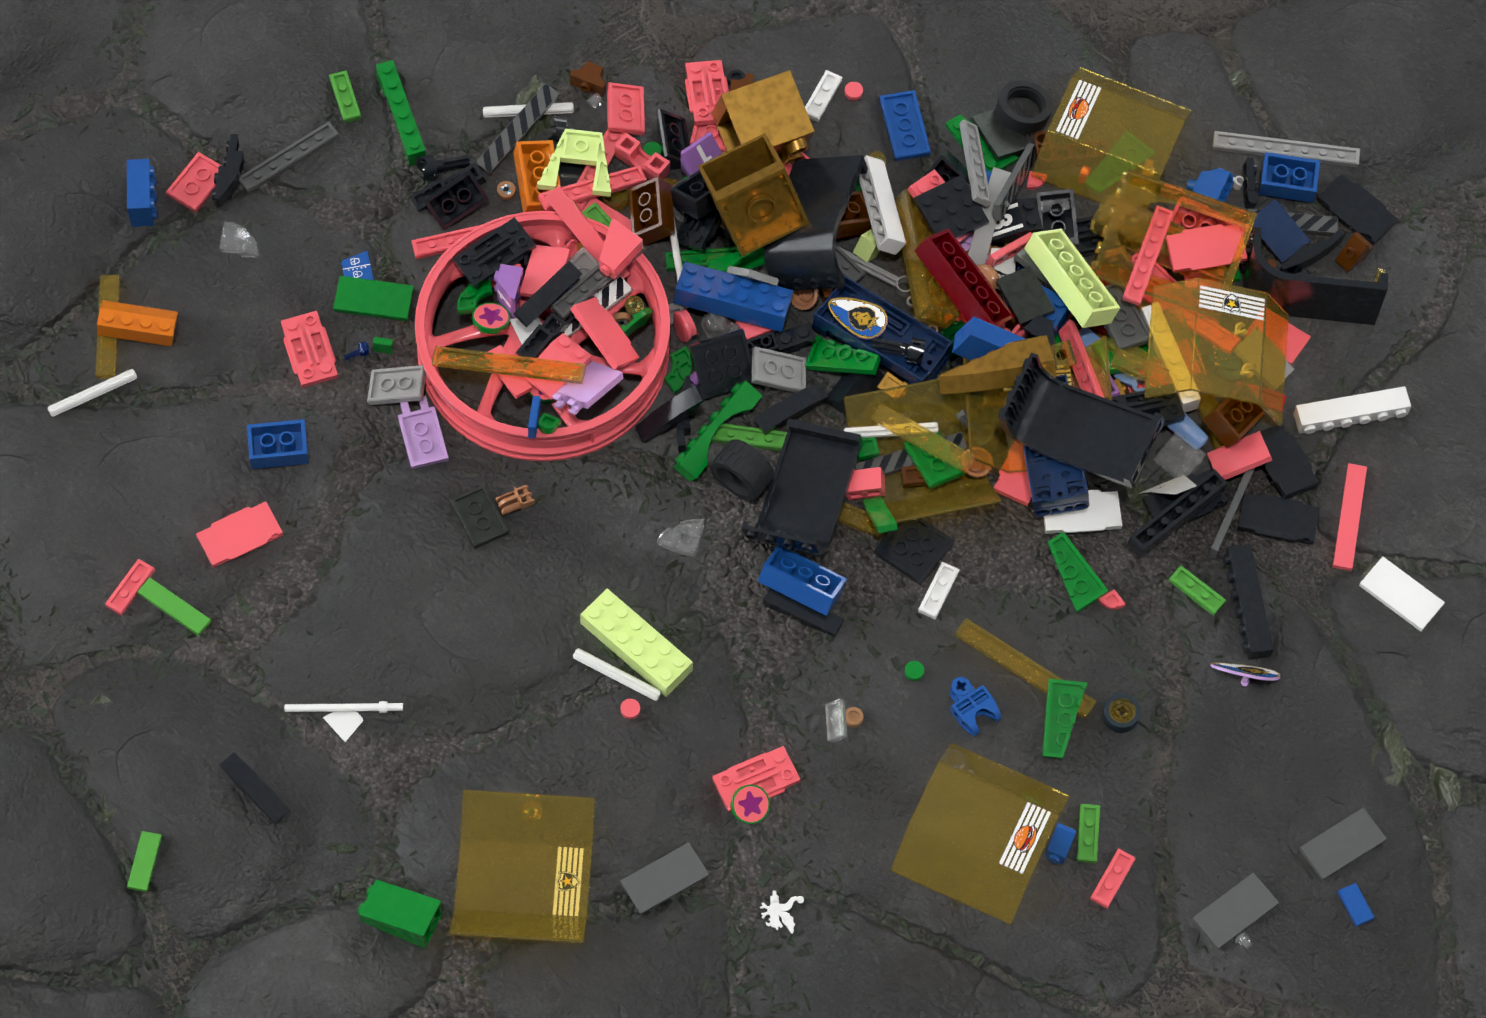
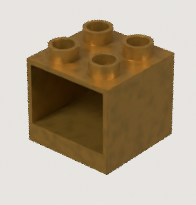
(769, 108)
(753, 194)

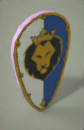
(859, 316)
(1247, 671)

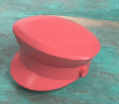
(684, 325)

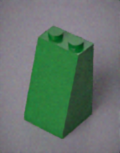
(401, 912)

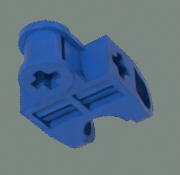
(971, 704)

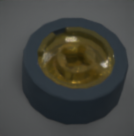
(1112, 717)

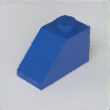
(1060, 844)

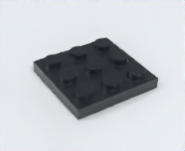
(952, 208)
(722, 363)
(914, 548)

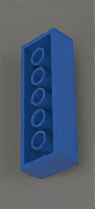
(733, 296)

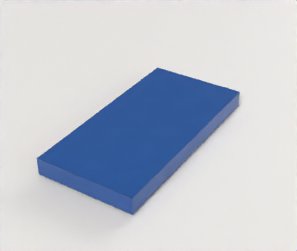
(904, 125)

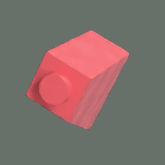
(618, 249)

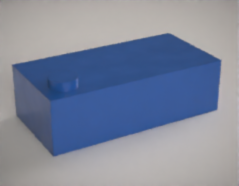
(980, 337)
(802, 580)

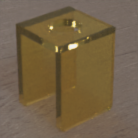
(1066, 355)

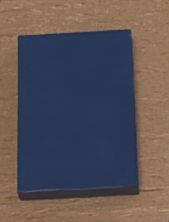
(1279, 231)

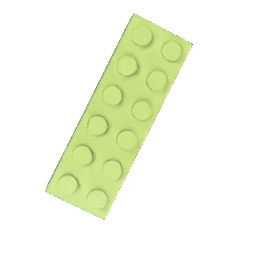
(1072, 278)
(636, 642)

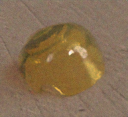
(617, 200)

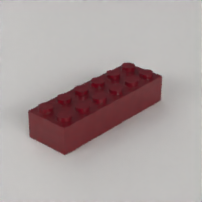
(962, 279)

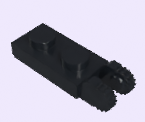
(1250, 185)

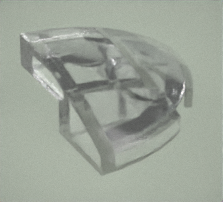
(237, 240)
(683, 538)

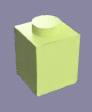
(866, 247)

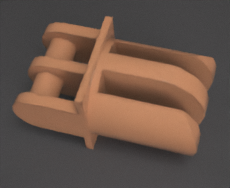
(513, 501)

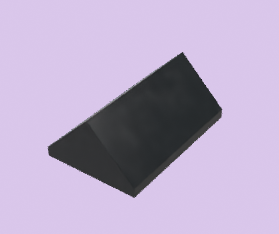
(672, 136)
(456, 199)
(850, 385)

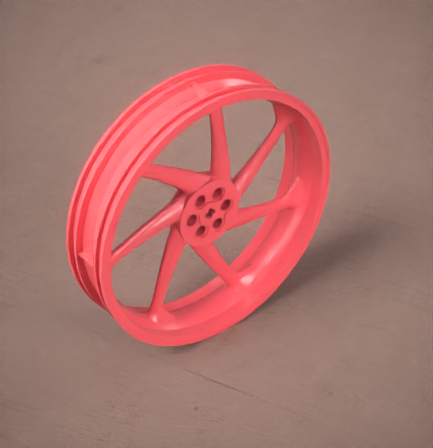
(580, 435)

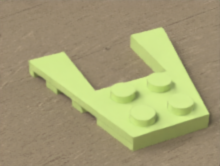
(578, 148)

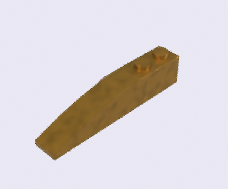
(997, 367)

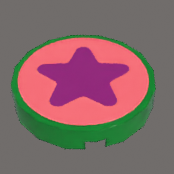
(491, 318)
(750, 804)

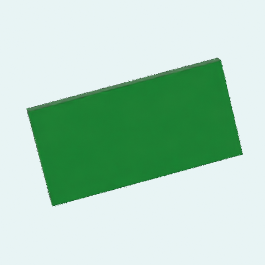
(373, 298)

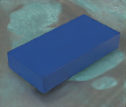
(534, 417)
(1355, 905)

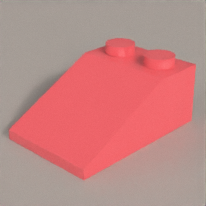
(561, 350)

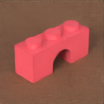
(631, 153)

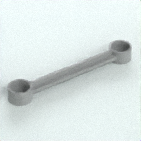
(881, 274)

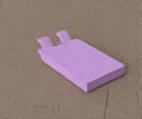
(596, 383)
(422, 435)

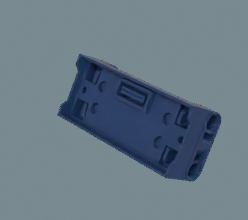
(900, 328)
(1053, 484)

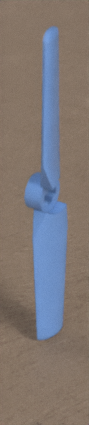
(1185, 427)

